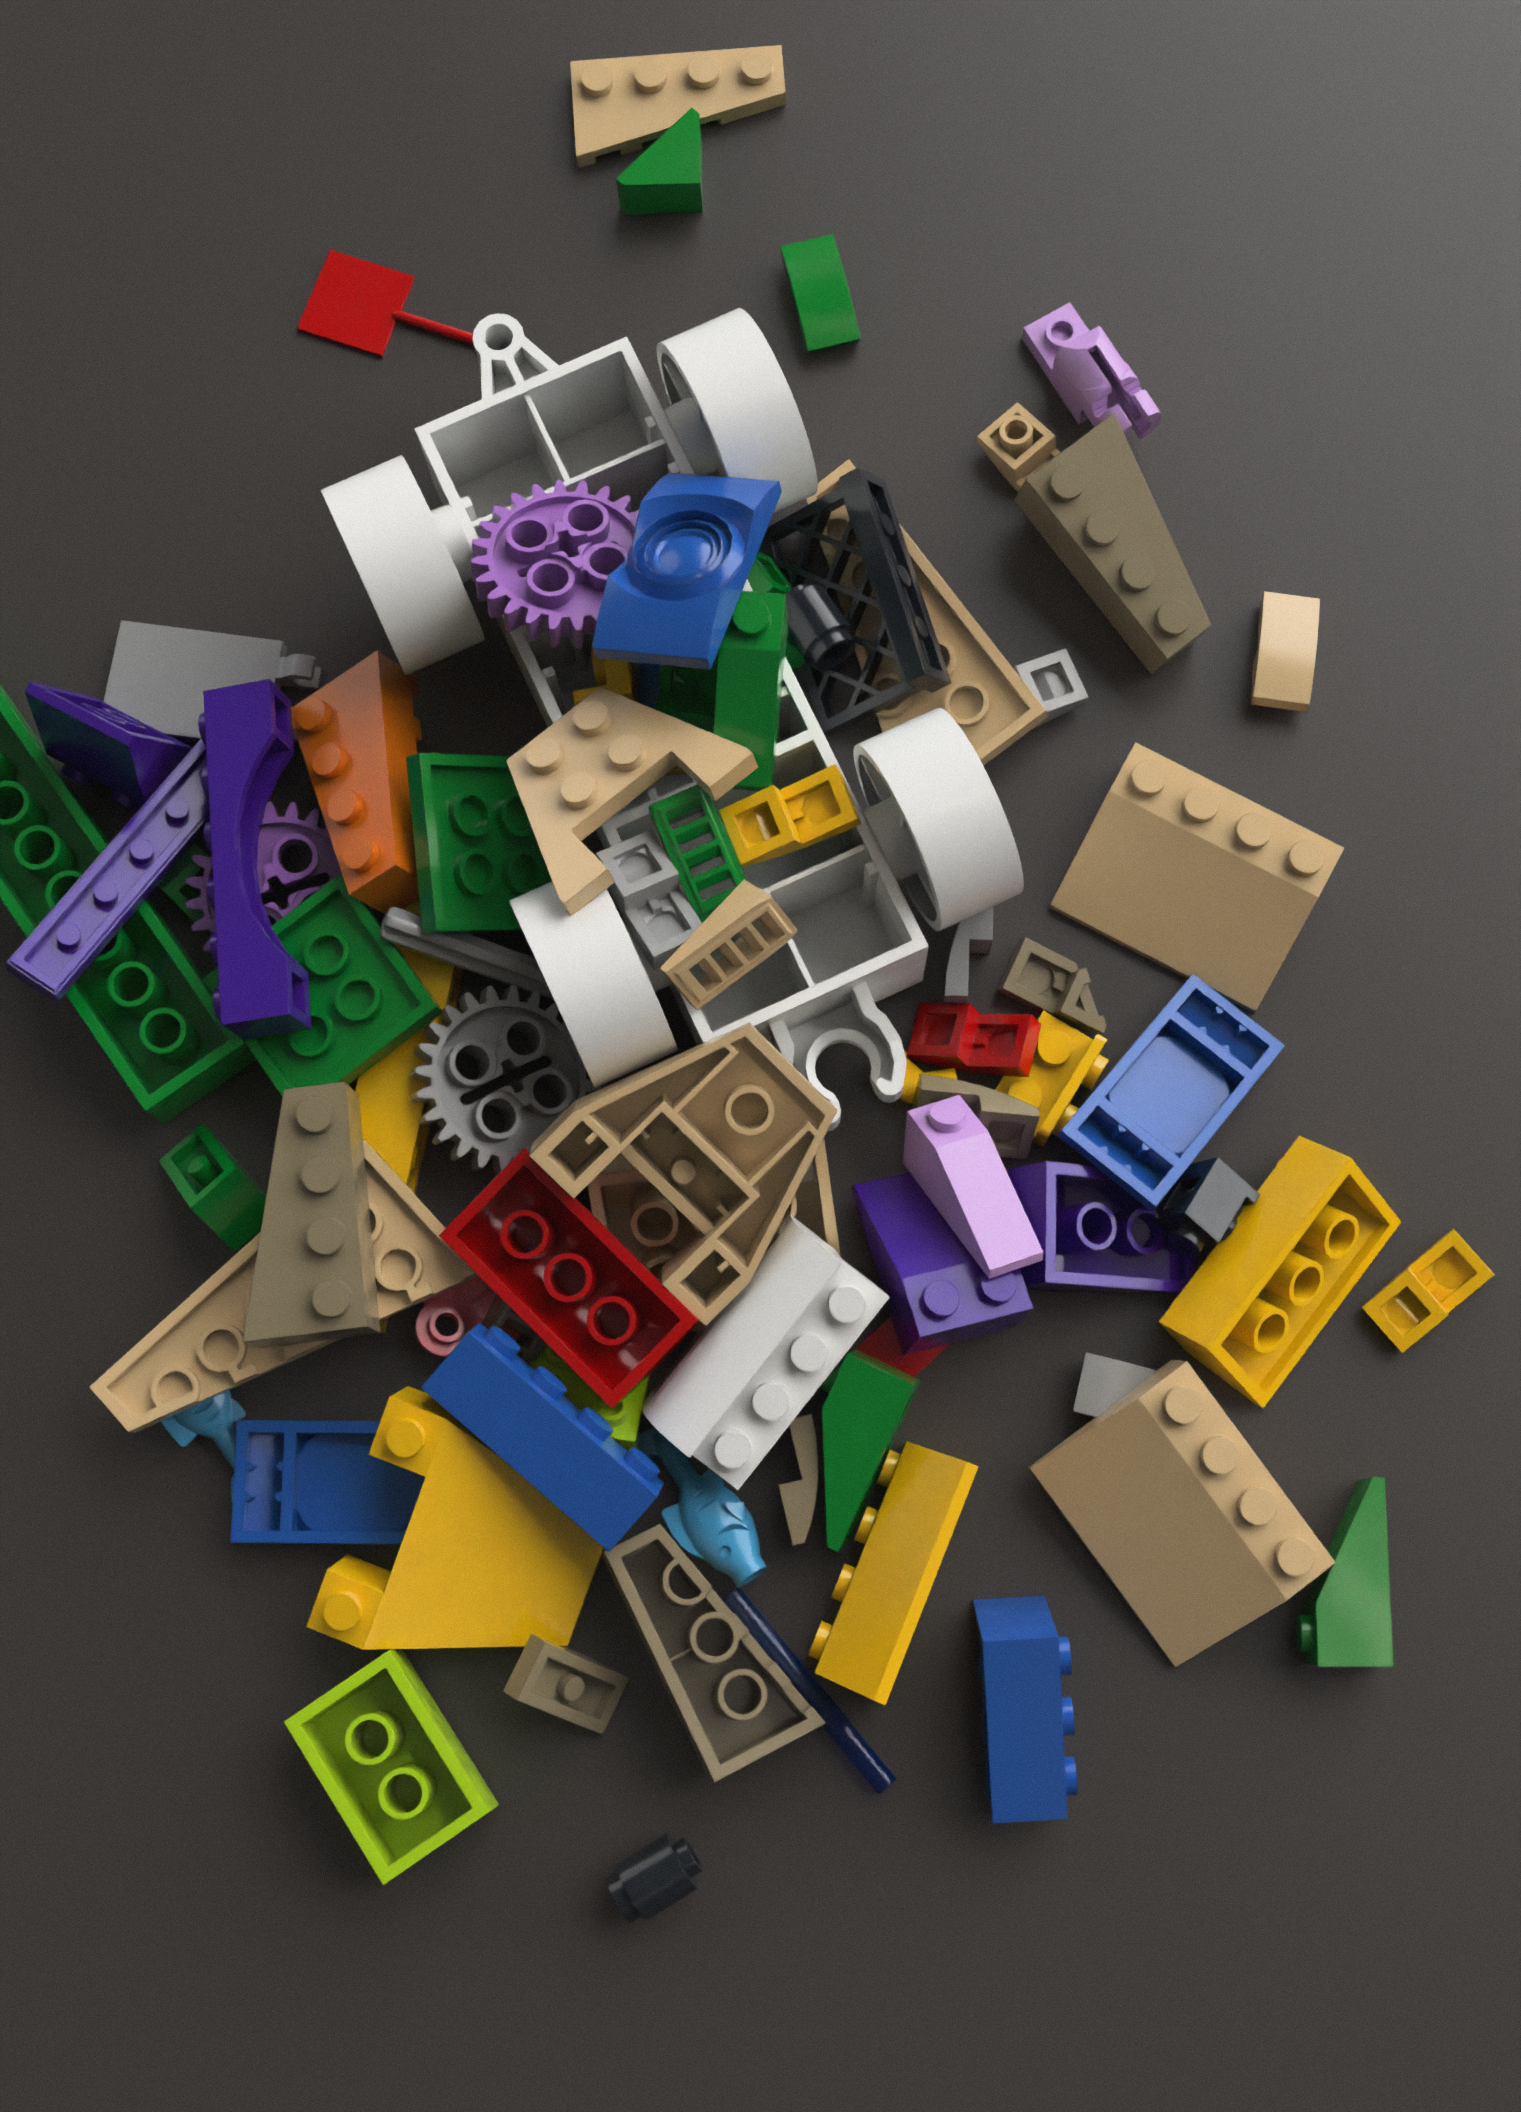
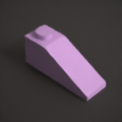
(969, 1185)

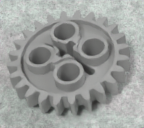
(482, 1034)

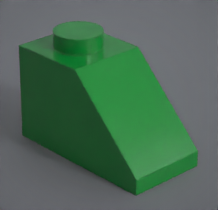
(216, 1186)

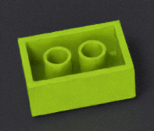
(391, 1764)

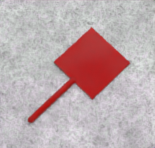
(361, 304)

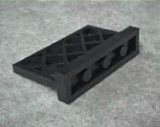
(896, 593)

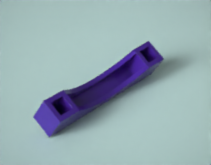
(247, 749)

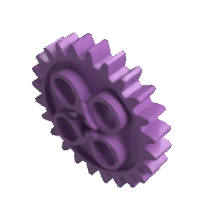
(552, 559)
(273, 840)

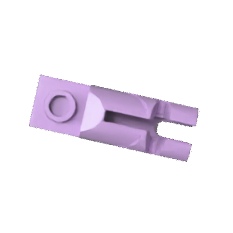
(1089, 372)

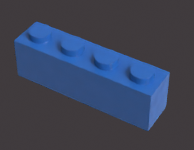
(545, 1435)

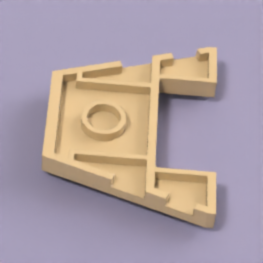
(599, 763)

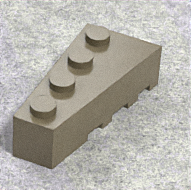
(1115, 543)
(315, 1232)
(714, 1671)

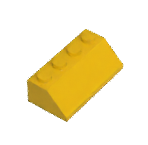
(1282, 1270)
(894, 1571)

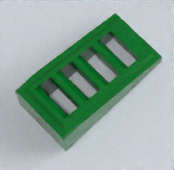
(678, 808)

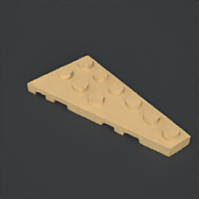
(984, 690)
(201, 1343)

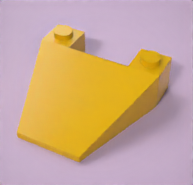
(479, 1556)

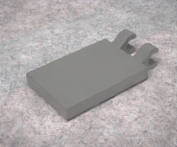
(164, 670)

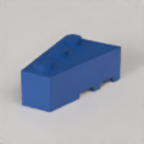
(1024, 1710)

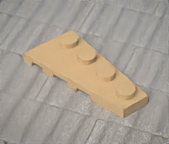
(640, 97)

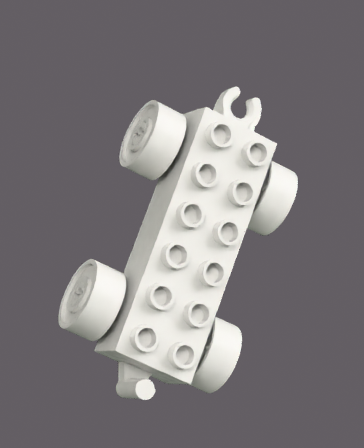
(925, 789)

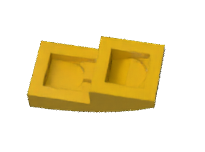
(790, 818)
(1427, 1290)

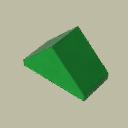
(667, 173)

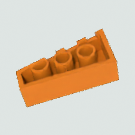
(356, 755)

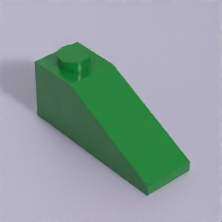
(752, 680)
(859, 1427)
(1350, 1602)

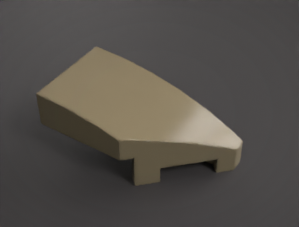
(1051, 984)

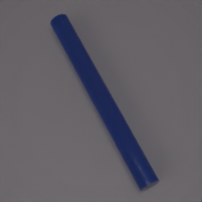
(837, 1723)

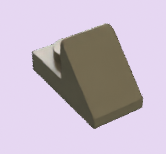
(566, 1684)

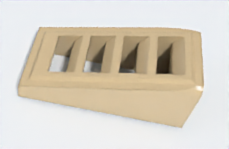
(754, 946)

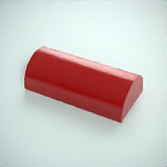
(569, 1279)

